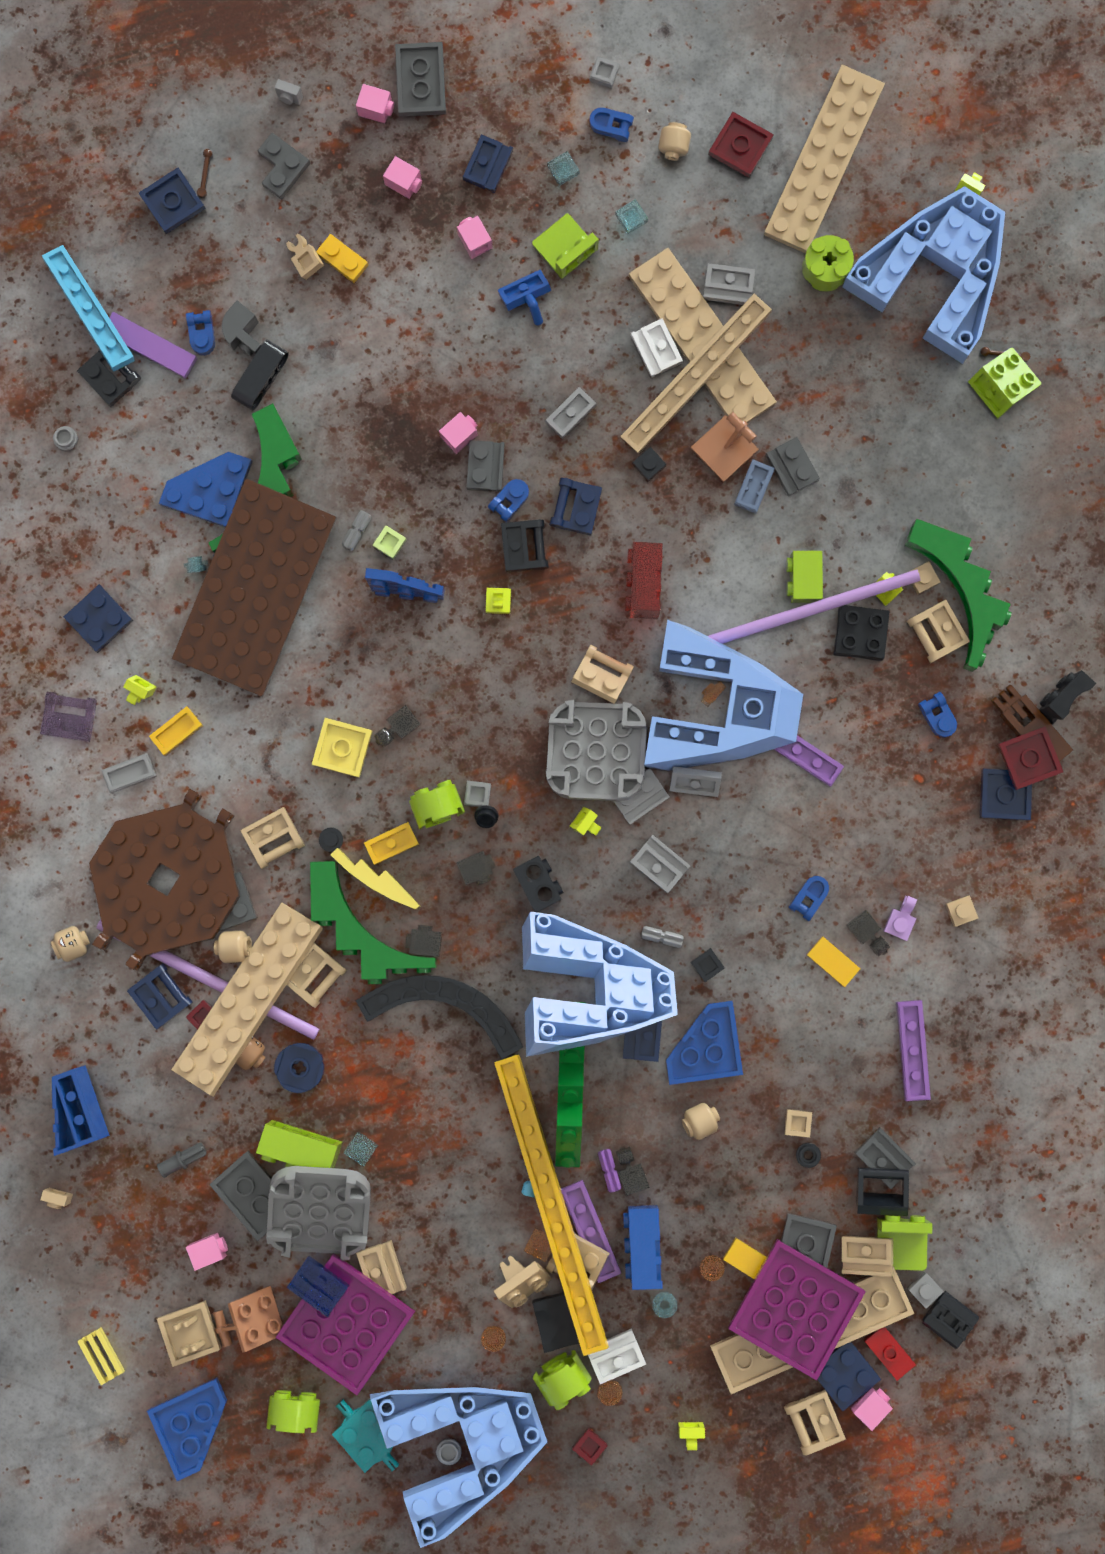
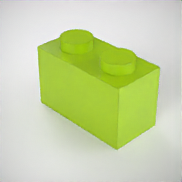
(806, 576)

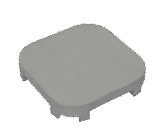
(596, 751)
(318, 1211)

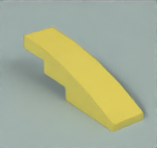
(384, 884)

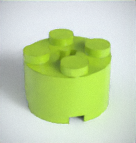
(824, 250)
(437, 805)
(563, 1379)
(293, 1412)

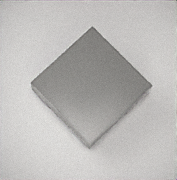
(604, 72)
(477, 793)

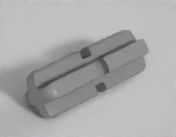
(358, 526)
(666, 937)

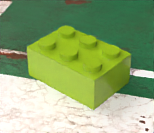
(297, 1146)

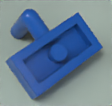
(525, 291)

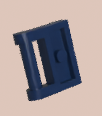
(583, 510)
(153, 1002)

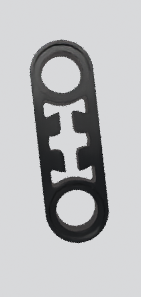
(260, 375)

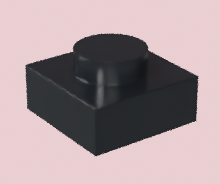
(649, 464)
(707, 965)

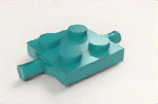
(362, 1436)

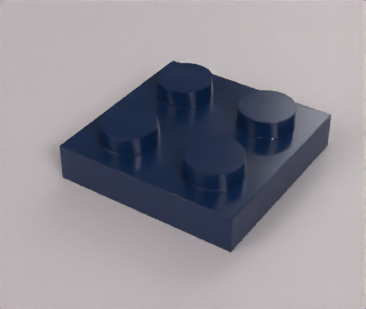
(172, 200)
(98, 618)
(1001, 799)
(847, 1375)

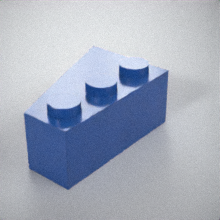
(76, 1111)
(643, 1247)

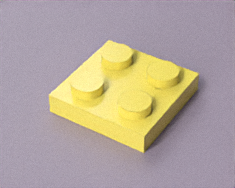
(342, 747)

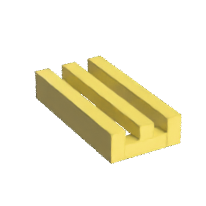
(93, 1362)

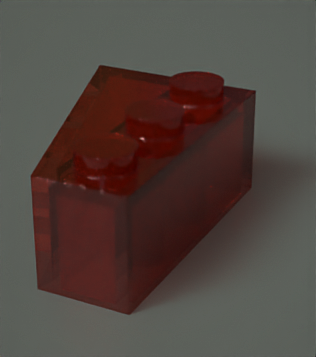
(644, 580)

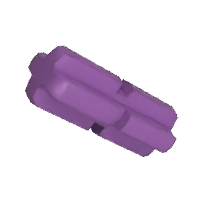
(610, 1174)

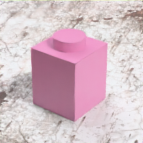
(374, 103)
(402, 177)
(474, 236)
(459, 432)
(207, 1251)
(872, 1407)

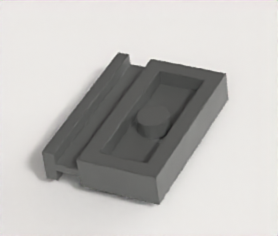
(485, 465)
(792, 466)
(883, 1153)

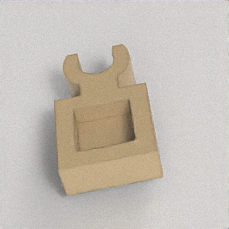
(306, 257)

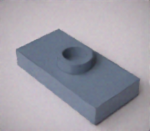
(754, 486)

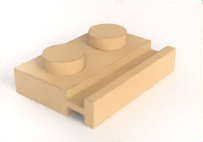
(867, 1256)
(382, 1266)

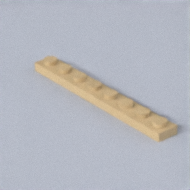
(696, 373)

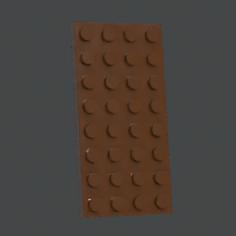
(254, 587)

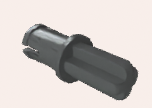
(181, 1159)

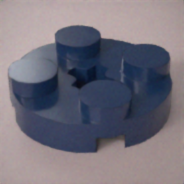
(287, 1074)

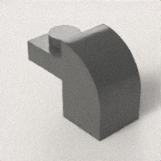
(236, 328)

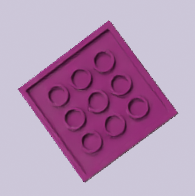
(796, 1309)
(354, 1334)

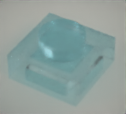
(563, 168)
(631, 216)
(360, 1149)

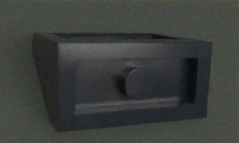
(882, 1202)

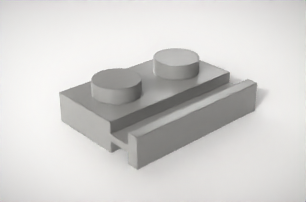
(728, 284)
(647, 799)
(660, 864)

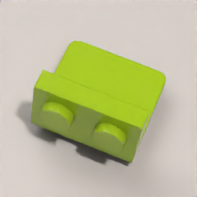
(908, 1240)

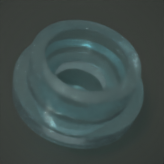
(195, 564)
(668, 1312)

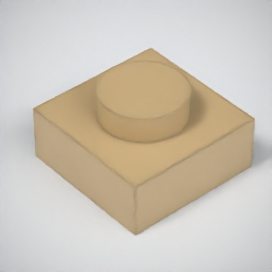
(927, 576)
(961, 911)
(798, 1123)
(56, 1198)

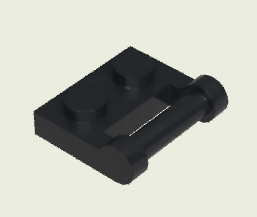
(105, 382)
(516, 547)

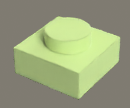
(389, 542)

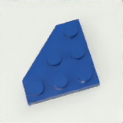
(208, 489)
(387, 582)
(707, 1047)
(188, 1426)

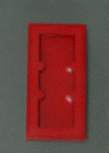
(889, 1352)

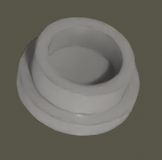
(65, 438)
(448, 1451)

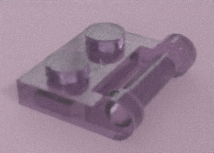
(68, 725)

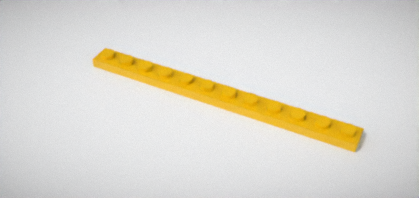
(551, 1205)

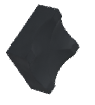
(861, 632)
(1058, 703)
(554, 1322)

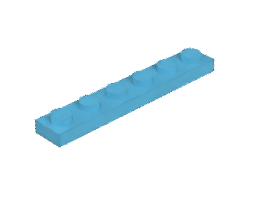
(88, 308)

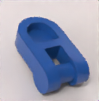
(602, 123)
(201, 340)
(516, 493)
(943, 724)
(815, 889)

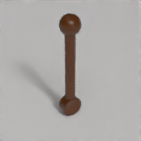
(202, 193)
(985, 351)

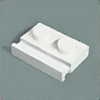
(656, 348)
(619, 1358)

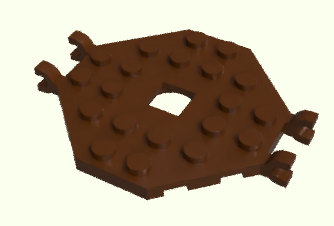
(196, 902)

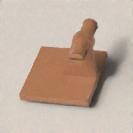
(726, 446)
(253, 1318)

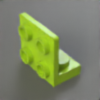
(565, 245)
(1004, 382)

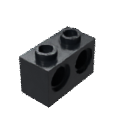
(532, 886)

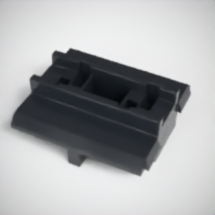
(950, 1319)

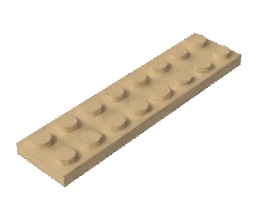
(824, 159)
(692, 326)
(247, 999)
(881, 1305)

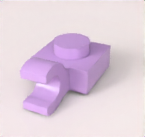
(900, 922)

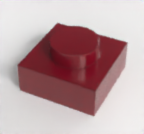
(199, 1013)
(589, 1446)

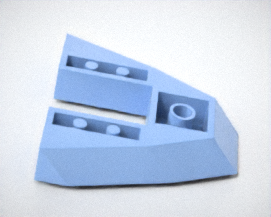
(959, 236)
(759, 714)
(628, 986)
(500, 1434)

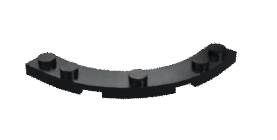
(450, 992)

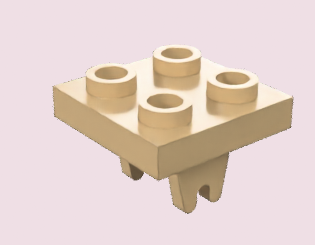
(521, 1282)
(189, 1333)

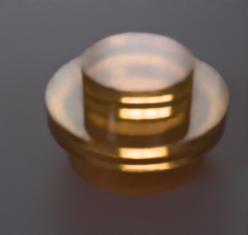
(712, 1268)
(493, 1338)
(610, 1392)

